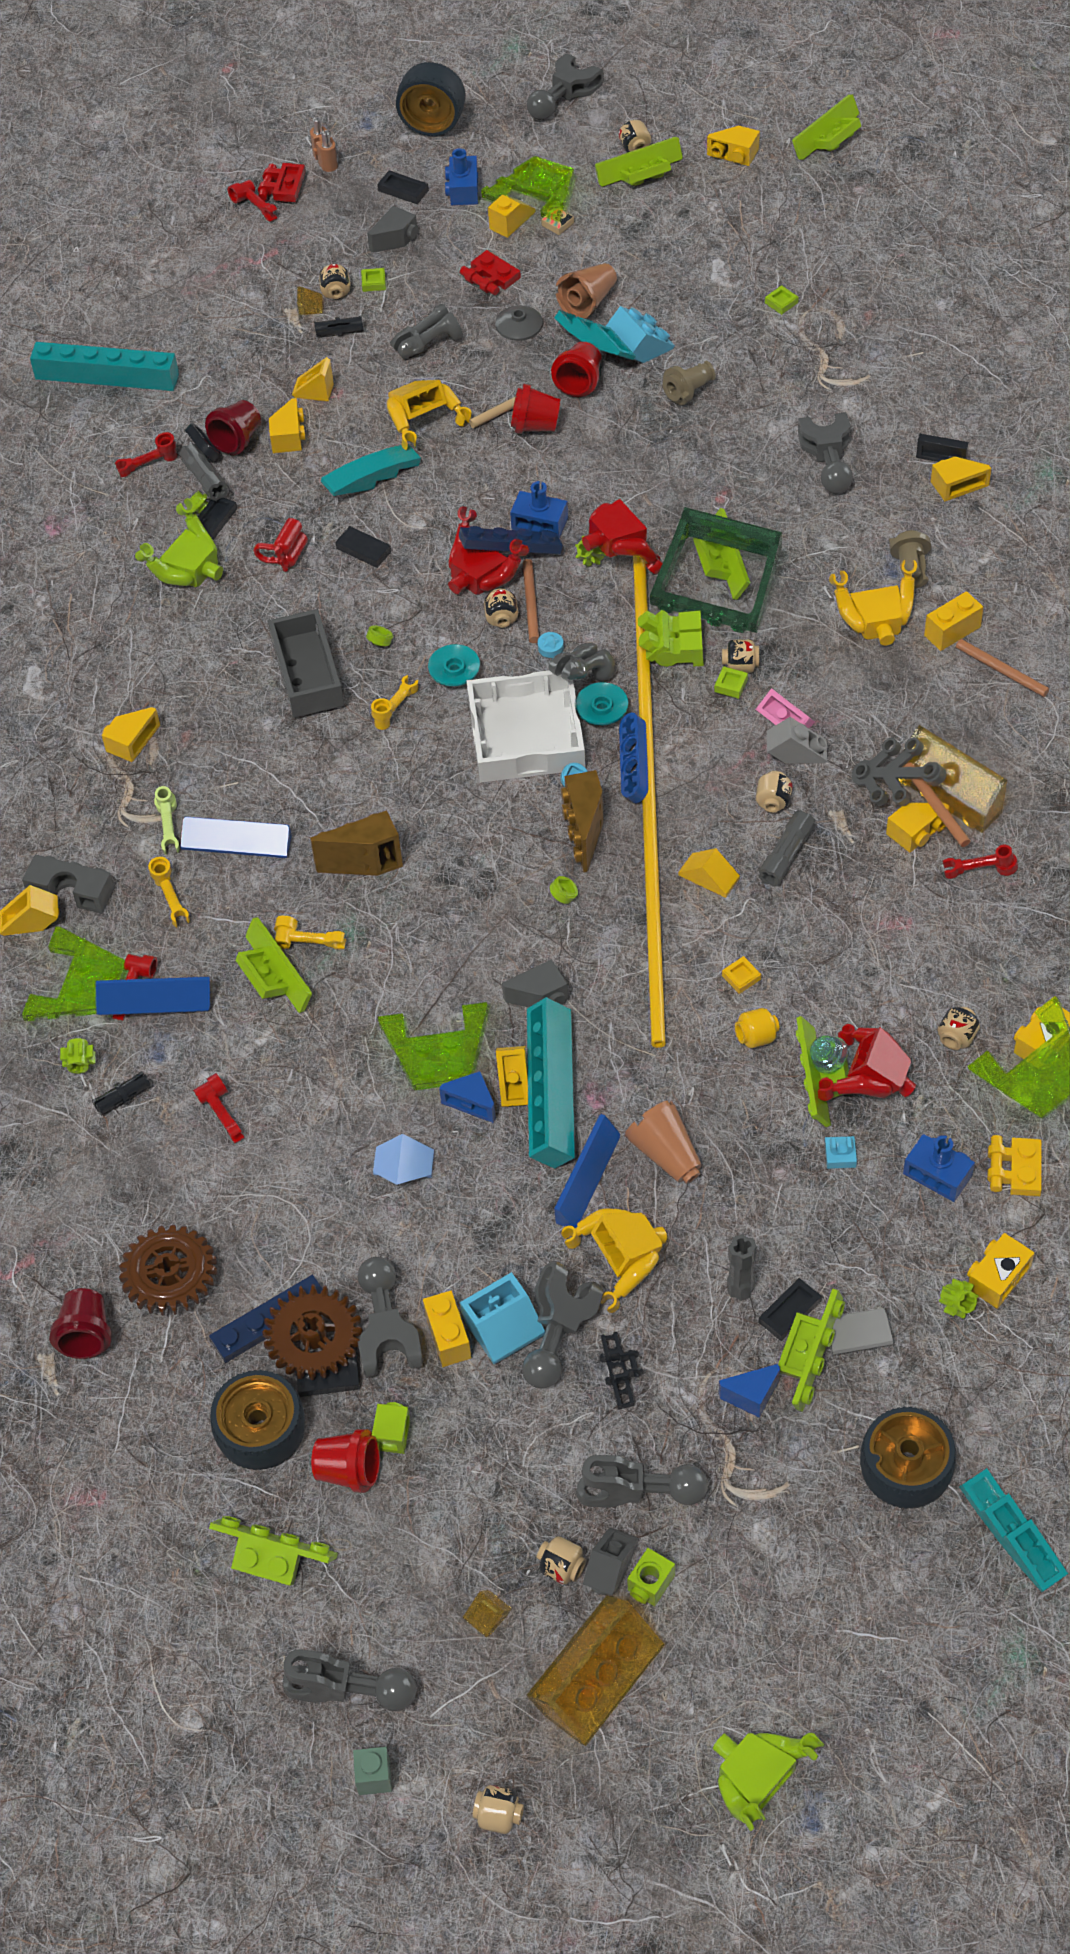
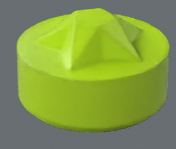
(379, 635)
(563, 889)

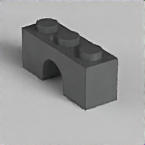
(90, 885)

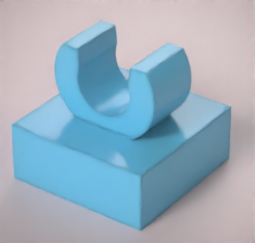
(840, 1152)

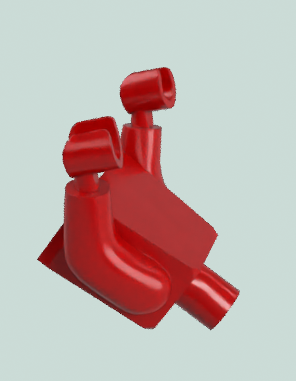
(620, 532)
(481, 569)
(876, 1069)

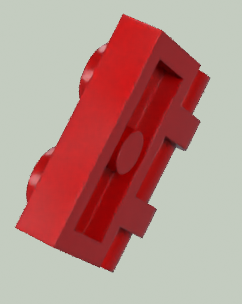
(288, 182)
(494, 269)

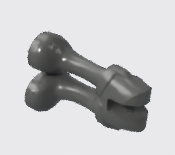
(414, 339)
(581, 660)

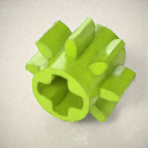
(594, 555)
(77, 1055)
(958, 1298)

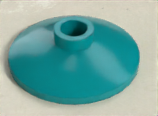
(454, 665)
(601, 703)

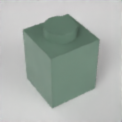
(372, 1771)

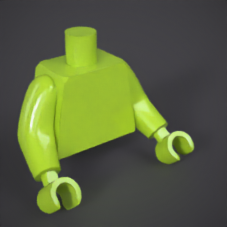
(188, 558)
(758, 1770)

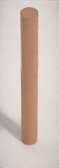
(530, 601)
(1002, 667)
(940, 810)

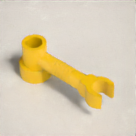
(382, 708)
(160, 871)
(286, 933)

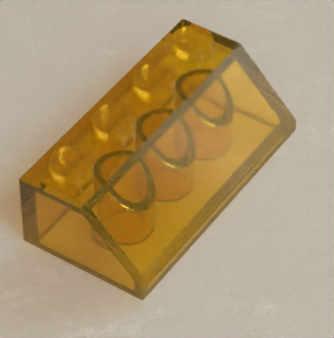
(969, 787)
(596, 1669)

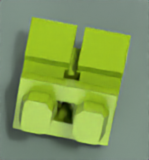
(672, 638)

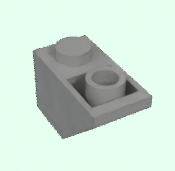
(796, 743)

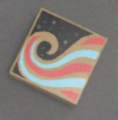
(558, 227)

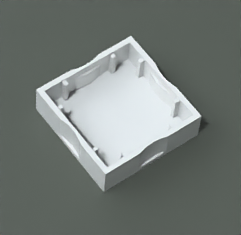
(524, 725)

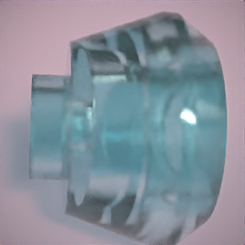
(828, 1053)

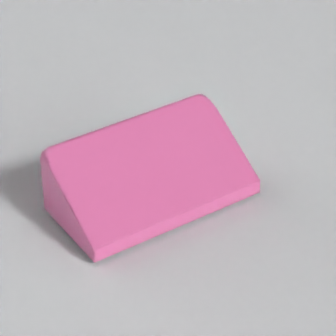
(778, 709)

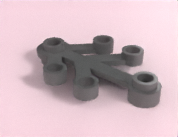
(867, 772)

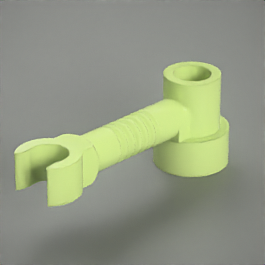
(166, 804)

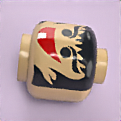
(634, 135)
(334, 281)
(502, 607)
(741, 655)
(774, 790)
(958, 1028)
(561, 1560)
(497, 1809)

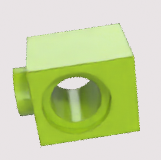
(391, 1427)
(655, 1565)

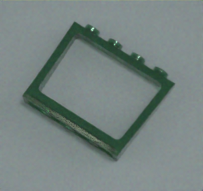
(726, 533)

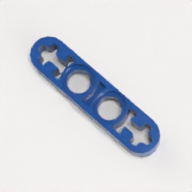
(635, 784)

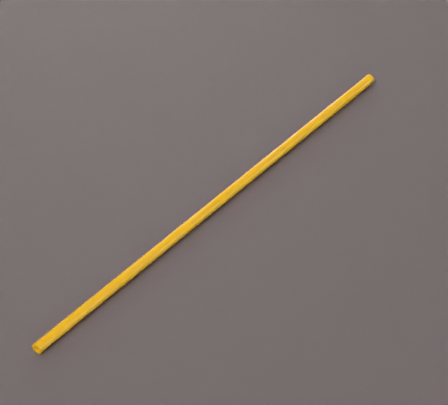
(649, 822)

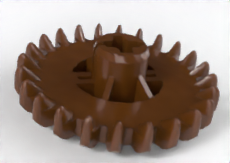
(172, 1285)
(306, 1313)

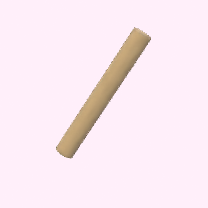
(492, 413)

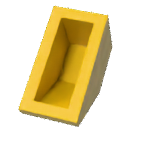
(508, 215)
(959, 477)
(130, 733)
(29, 912)

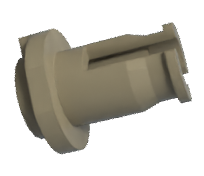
(681, 383)
(912, 546)

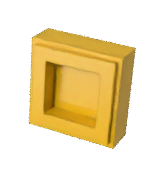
(741, 974)

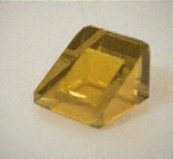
(309, 301)
(486, 1612)

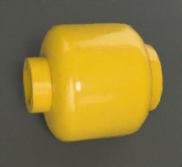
(756, 1028)

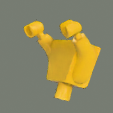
(420, 398)
(877, 611)
(627, 1244)

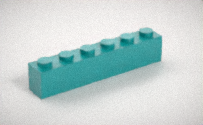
(104, 366)
(550, 1083)

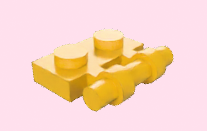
(1024, 1166)

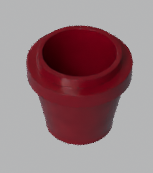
(232, 426)
(81, 1325)

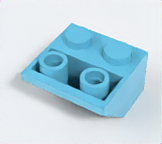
(640, 334)
(502, 1318)

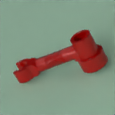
(246, 190)
(165, 446)
(1004, 861)
(137, 967)
(210, 1093)

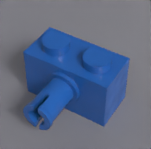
(462, 178)
(538, 512)
(938, 1166)

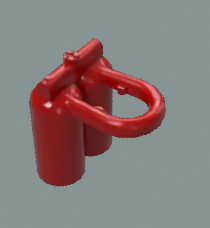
(286, 546)

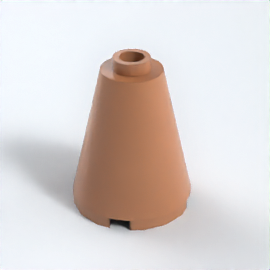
(585, 289)
(666, 1142)

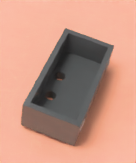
(302, 643)

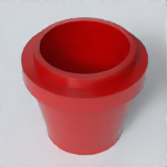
(577, 370)
(534, 410)
(347, 1460)

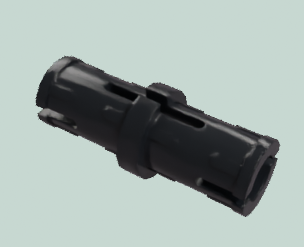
(338, 326)
(121, 1093)

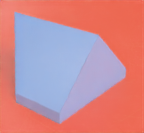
(403, 1160)

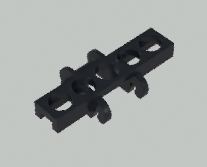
(618, 1354)

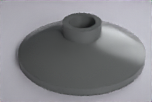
(519, 323)

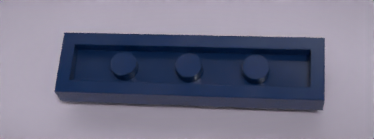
(500, 539)
(247, 1330)

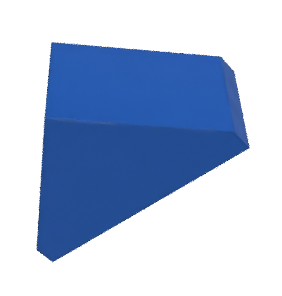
(469, 1096)
(751, 1389)

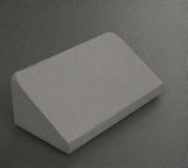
(861, 1331)

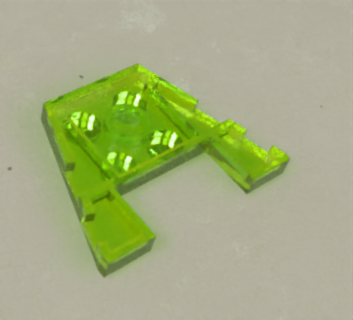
(539, 179)
(79, 987)
(436, 1057)
(1043, 1077)

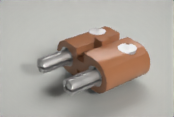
(323, 146)

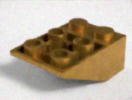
(584, 813)
(359, 847)

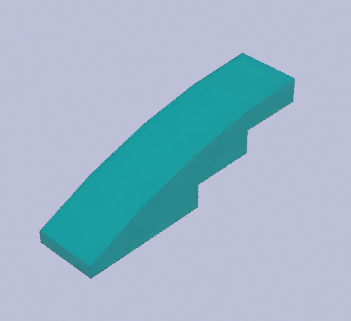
(599, 335)
(365, 471)
(1013, 1530)

